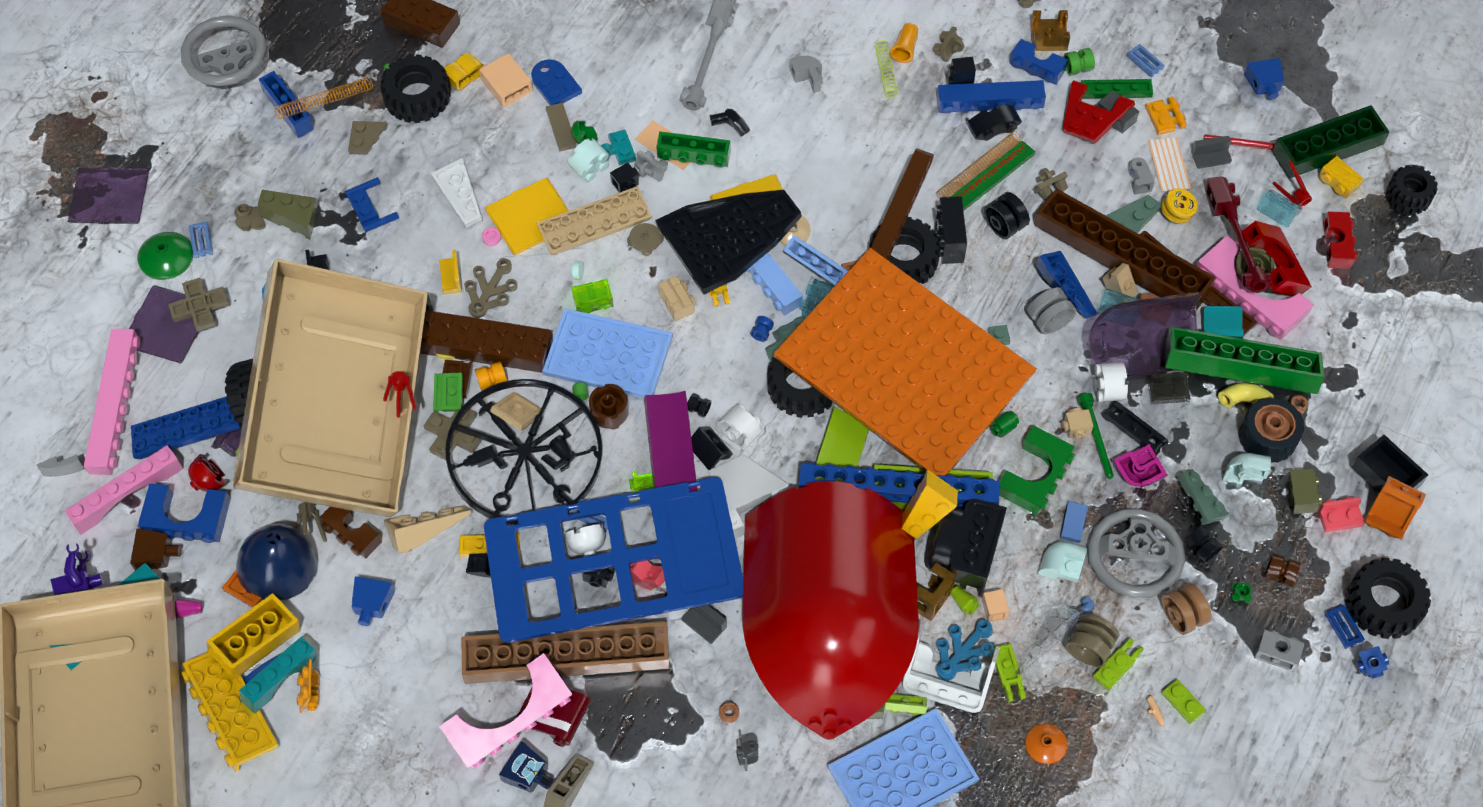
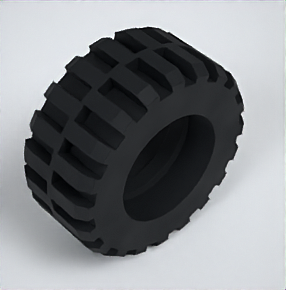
(417, 106)
(925, 241)
(237, 388)
(790, 398)
(1398, 577)

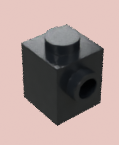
(624, 177)

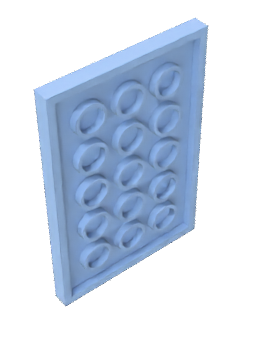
(607, 352)
(905, 767)

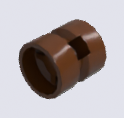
(1283, 570)

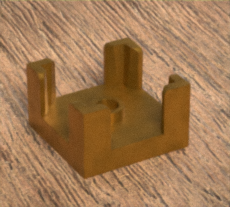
(1050, 33)
(940, 594)

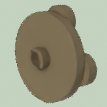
(645, 238)

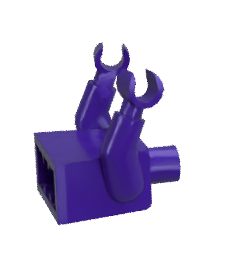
(76, 578)

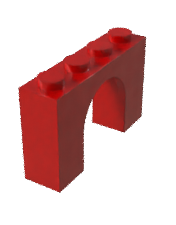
(1289, 275)

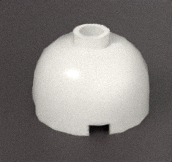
(586, 539)

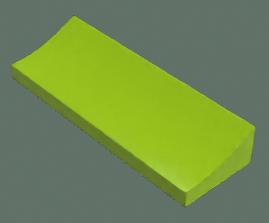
(842, 441)

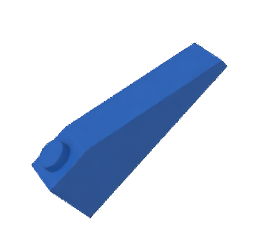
(1059, 274)

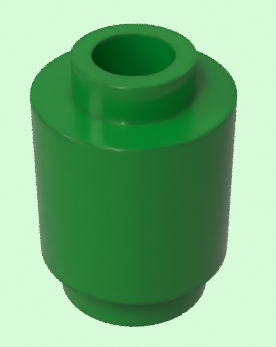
(1004, 424)

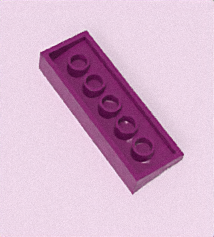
(669, 439)

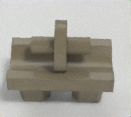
(950, 44)
(1044, 188)

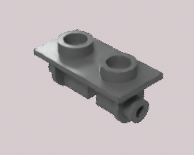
(747, 753)

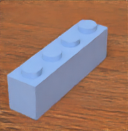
(815, 260)
(776, 284)

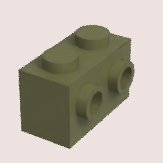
(1304, 491)

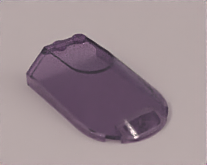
(1138, 331)

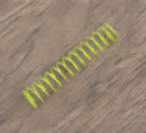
(886, 70)

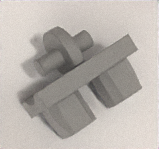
(648, 165)

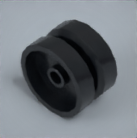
(1006, 215)

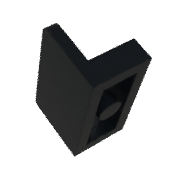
(709, 447)

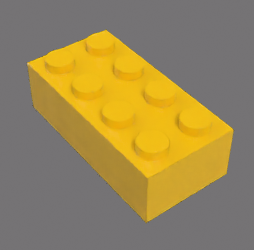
(252, 636)

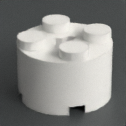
(1110, 382)
(739, 428)

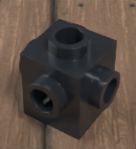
(598, 577)

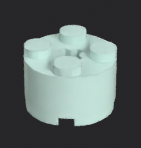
(589, 159)

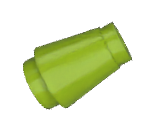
(965, 601)

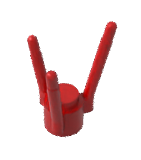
(1301, 196)
(399, 381)

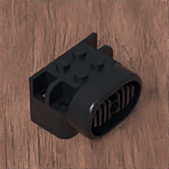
(968, 542)

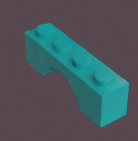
(263, 685)

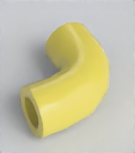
(1242, 393)

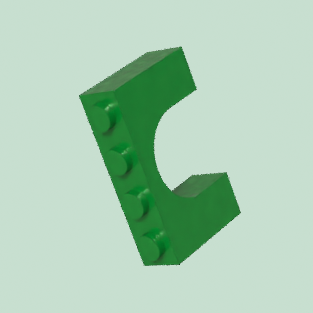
(1034, 494)

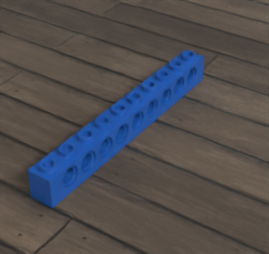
(909, 479)

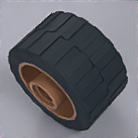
(1271, 429)

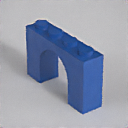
(205, 526)

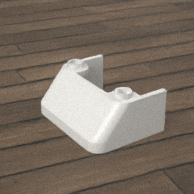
(964, 691)

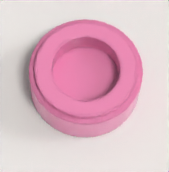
(491, 236)

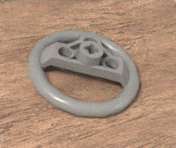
(225, 59)
(1136, 547)

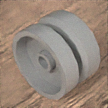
(1051, 310)

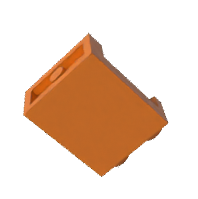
(1394, 508)

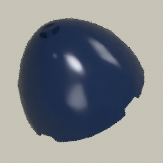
(278, 567)

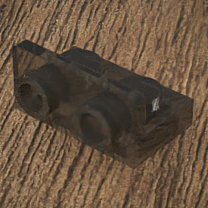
(1169, 388)

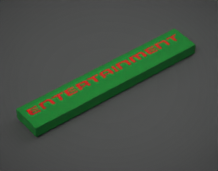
(994, 174)

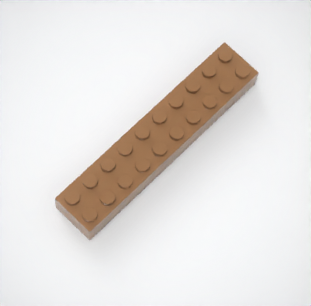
(571, 652)

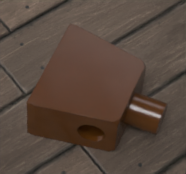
(153, 549)

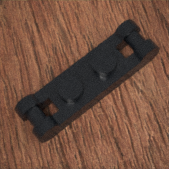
(1134, 427)

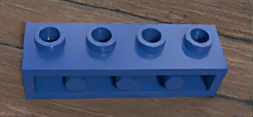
(278, 94)

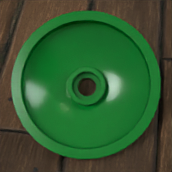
(167, 262)

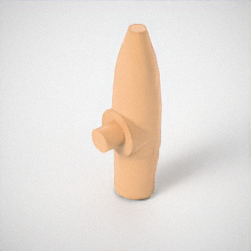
(1154, 710)

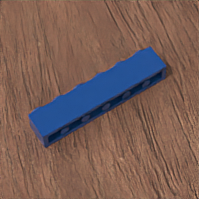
(989, 95)

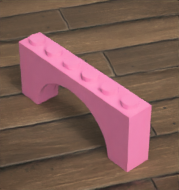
(1274, 315)
(475, 742)

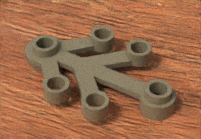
(490, 289)

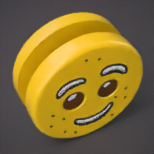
(1179, 206)

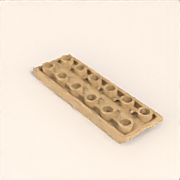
(594, 221)

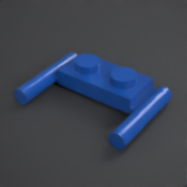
(363, 207)

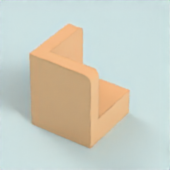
(995, 605)

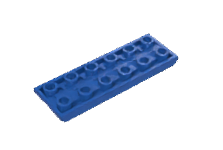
(182, 428)

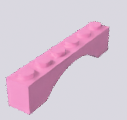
(92, 508)

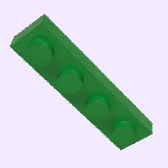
(1123, 87)

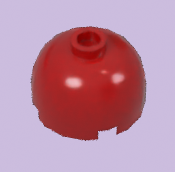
(205, 474)

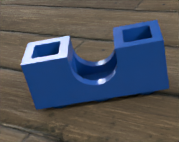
(1049, 69)

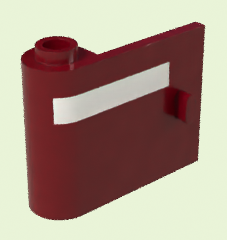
(565, 719)

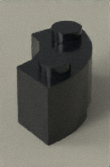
(998, 121)

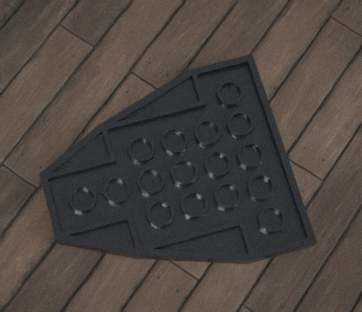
(728, 234)

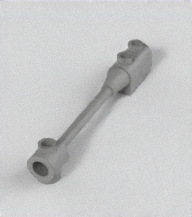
(719, 19)

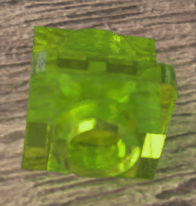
(641, 482)

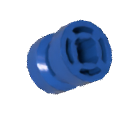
(761, 329)

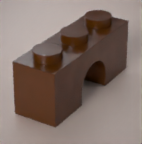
(362, 540)

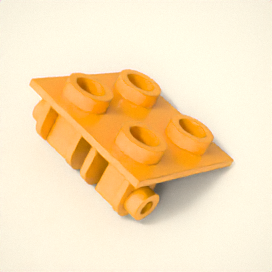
(308, 683)

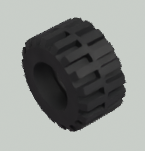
(1416, 179)

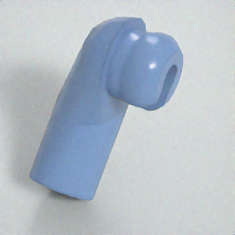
(1087, 604)

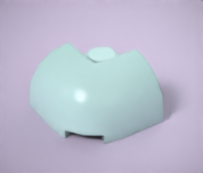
(1247, 466)
(1063, 561)

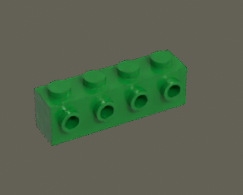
(693, 149)

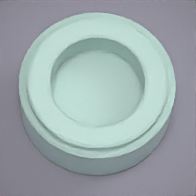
(577, 270)

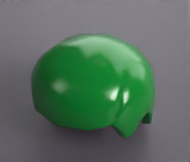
(581, 132)

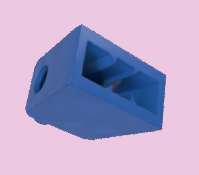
(1265, 77)
(371, 598)

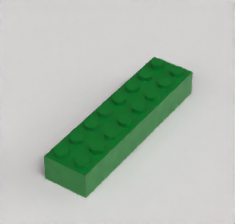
(1244, 360)

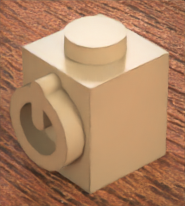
(1077, 423)

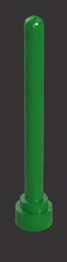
(1086, 402)

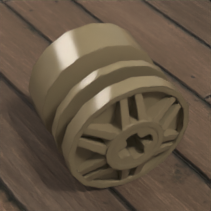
(1092, 640)

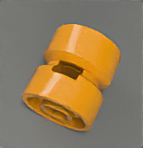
(490, 376)

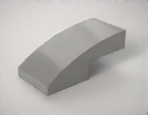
(54, 468)

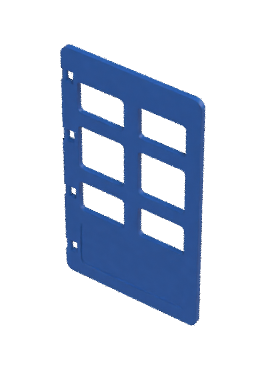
(692, 543)

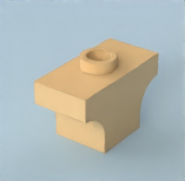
(1121, 280)

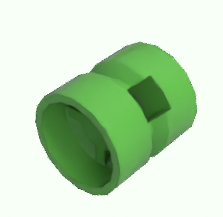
(1080, 61)

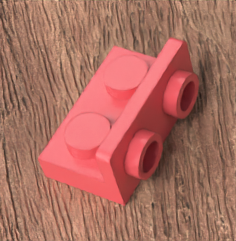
(1341, 514)

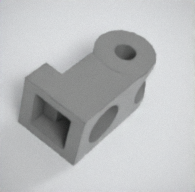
(1142, 176)

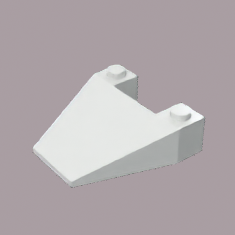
(745, 487)

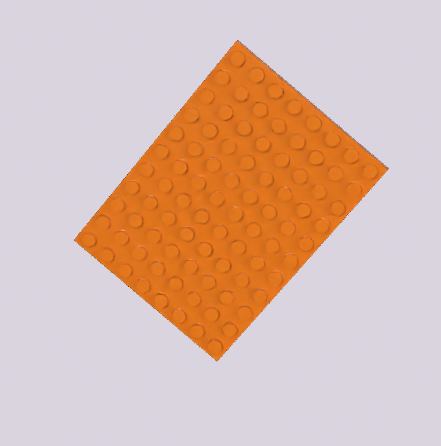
(905, 363)

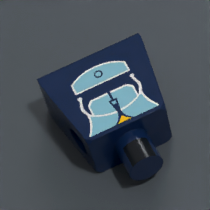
(526, 770)

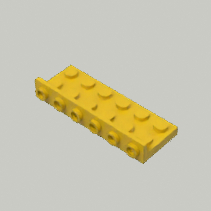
(236, 727)

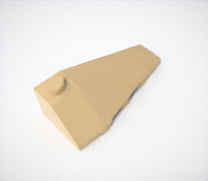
(412, 532)

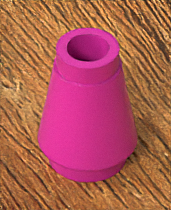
(187, 608)

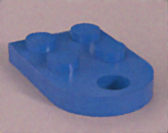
(556, 83)

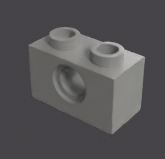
(1268, 653)

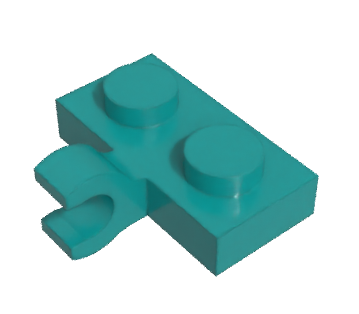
(620, 147)

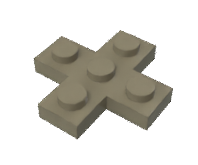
(198, 304)
(440, 426)

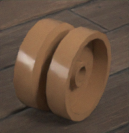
(1186, 608)

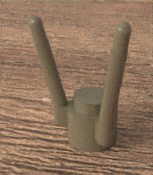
(306, 514)

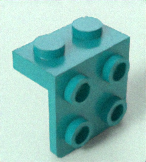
(1223, 320)

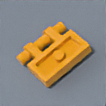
(1161, 118)

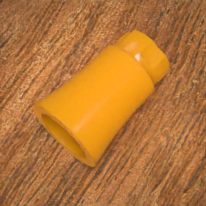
(905, 44)

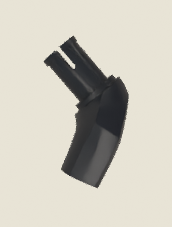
(733, 118)

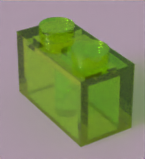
(592, 296)

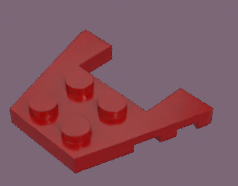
(1089, 120)

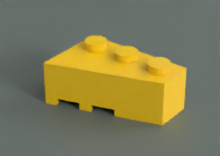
(928, 505)

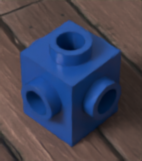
(1372, 654)

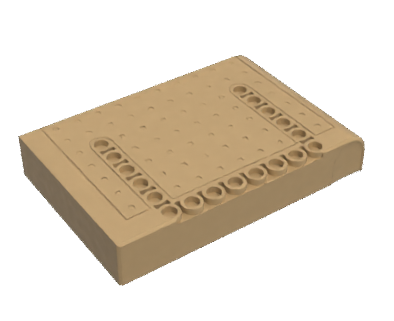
(319, 385)
(109, 724)

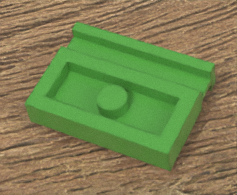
(448, 392)

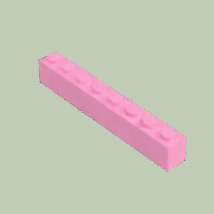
(111, 402)

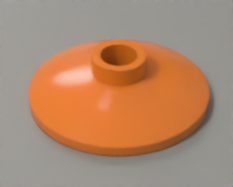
(1043, 752)

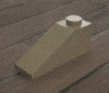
(568, 783)

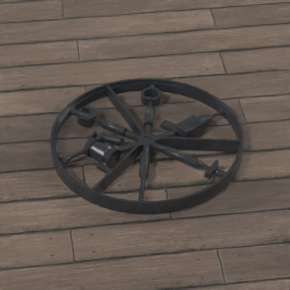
(558, 446)

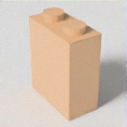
(505, 80)

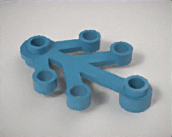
(964, 651)

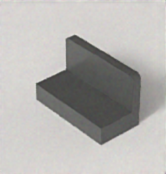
(1211, 152)
(705, 622)

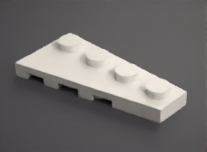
(457, 189)

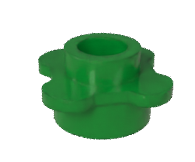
(1245, 588)

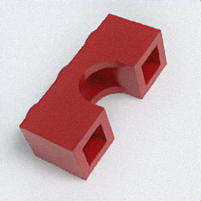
(1340, 227)

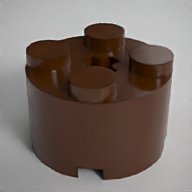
(609, 406)

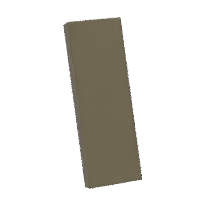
(560, 126)

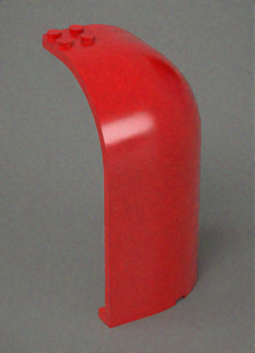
(829, 602)

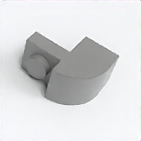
(809, 69)

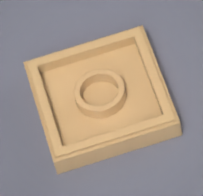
(516, 410)

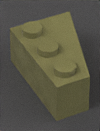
(289, 210)

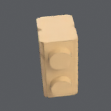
(676, 298)

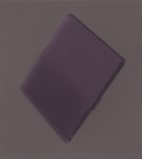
(108, 195)
(157, 329)

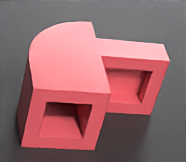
(646, 574)

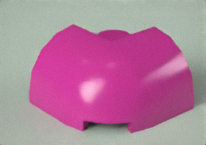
(1141, 467)

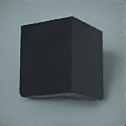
(319, 261)

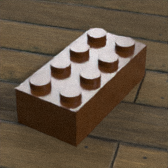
(422, 19)

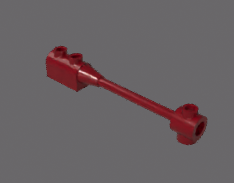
(1224, 203)

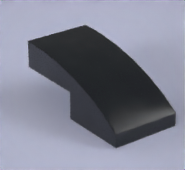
(478, 565)

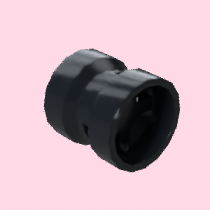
(698, 405)

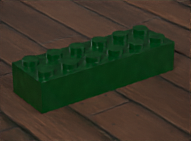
(1336, 137)

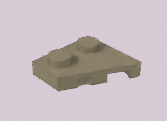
(364, 136)

